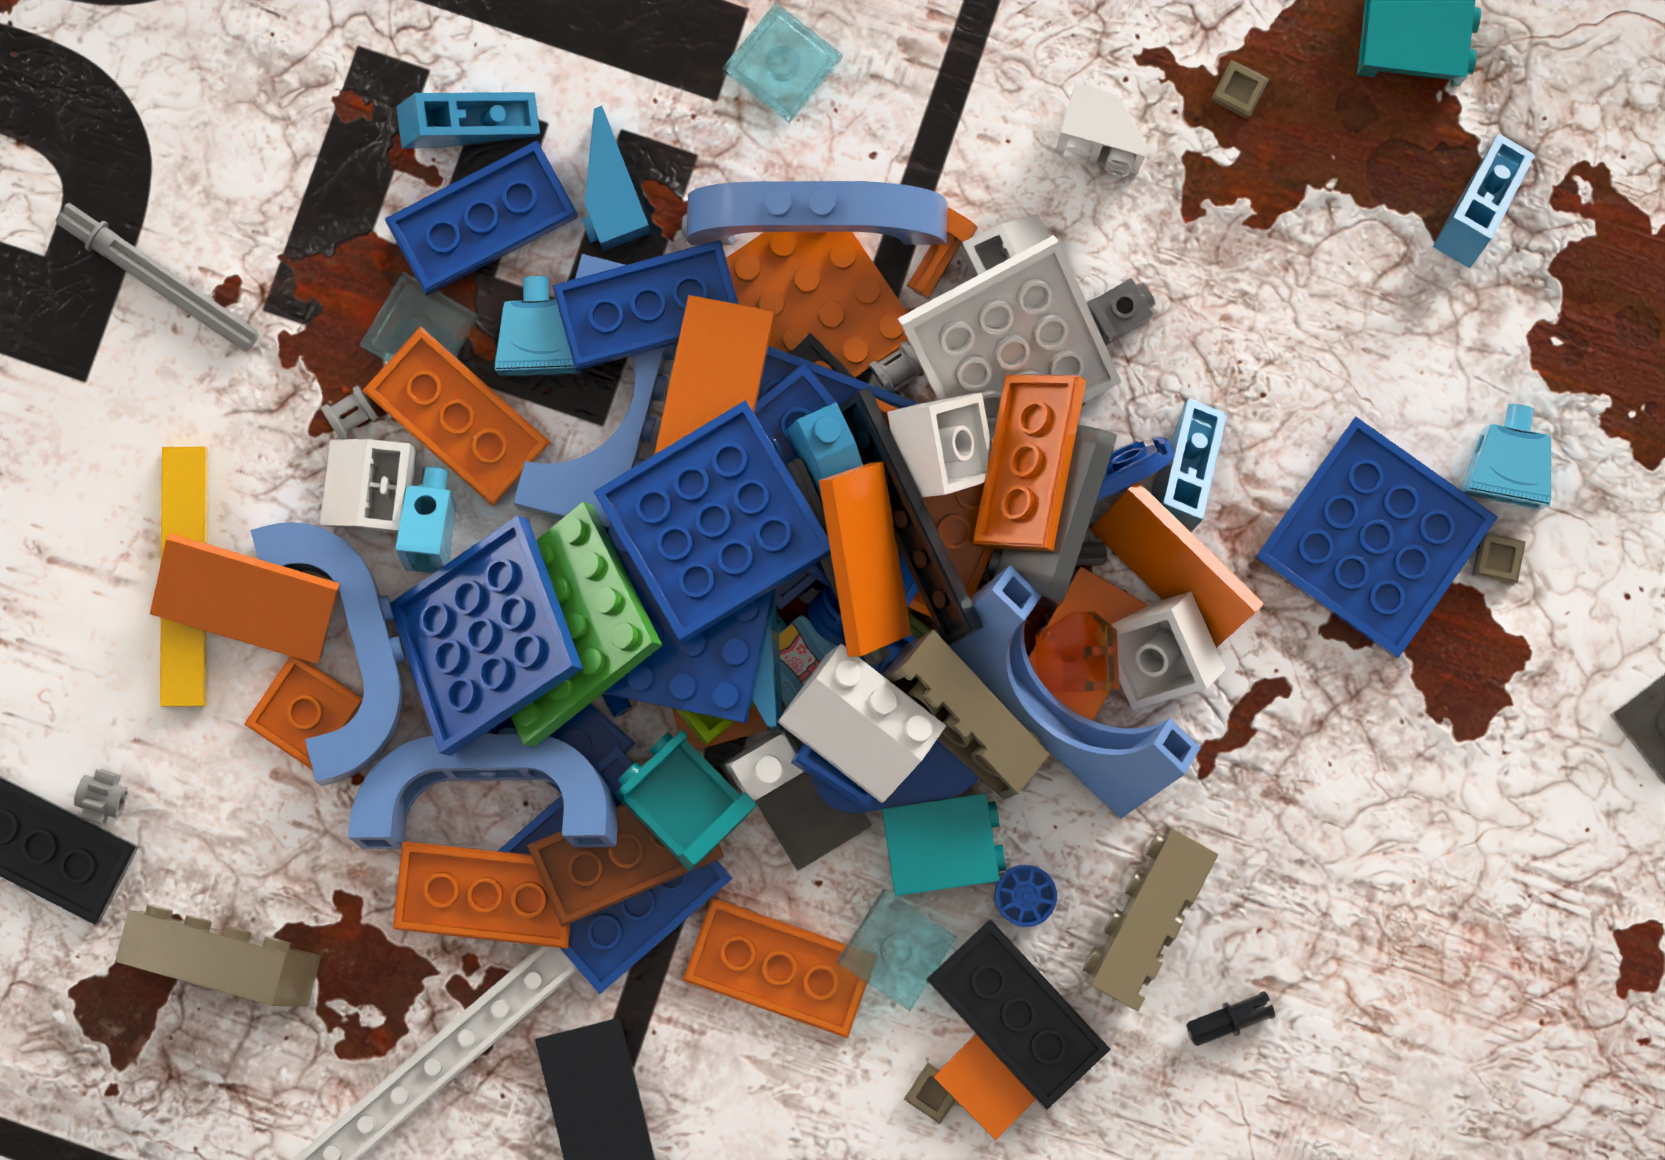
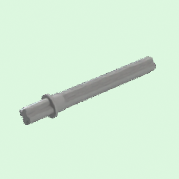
(112, 246)

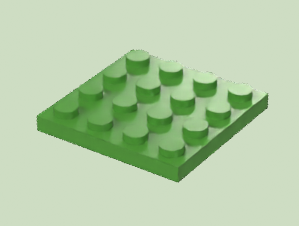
(601, 615)

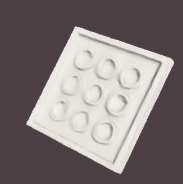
(1010, 321)

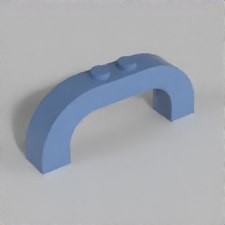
(890, 209)
(371, 730)
(403, 774)

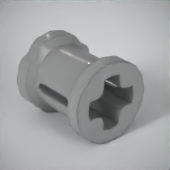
(896, 367)
(335, 412)

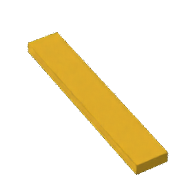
(184, 514)

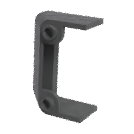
(1049, 570)

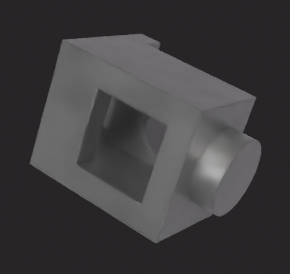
(1115, 324)

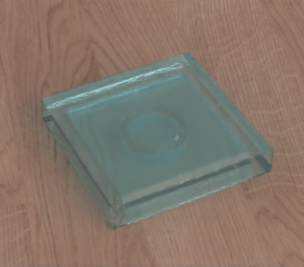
(782, 62)
(408, 310)
(896, 949)

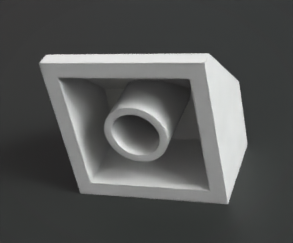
(943, 443)
(1165, 652)

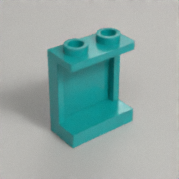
(1419, 38)
(683, 800)
(943, 844)

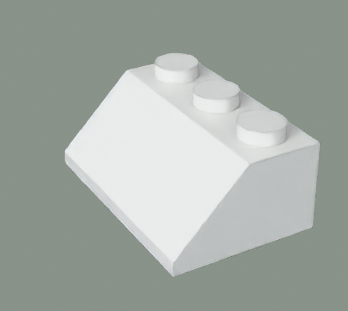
(861, 723)

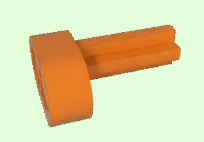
(939, 256)

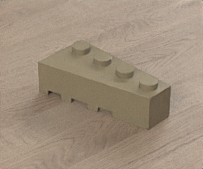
(976, 722)
(1149, 917)
(218, 958)

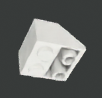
(1101, 132)
(1002, 243)
(367, 484)

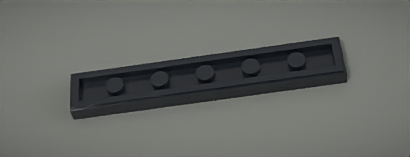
(912, 523)

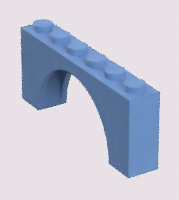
(560, 487)
(1115, 763)

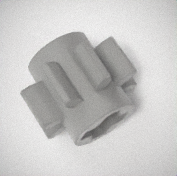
(100, 796)

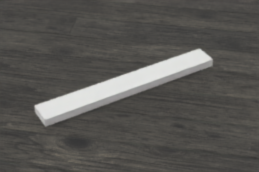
(443, 1057)

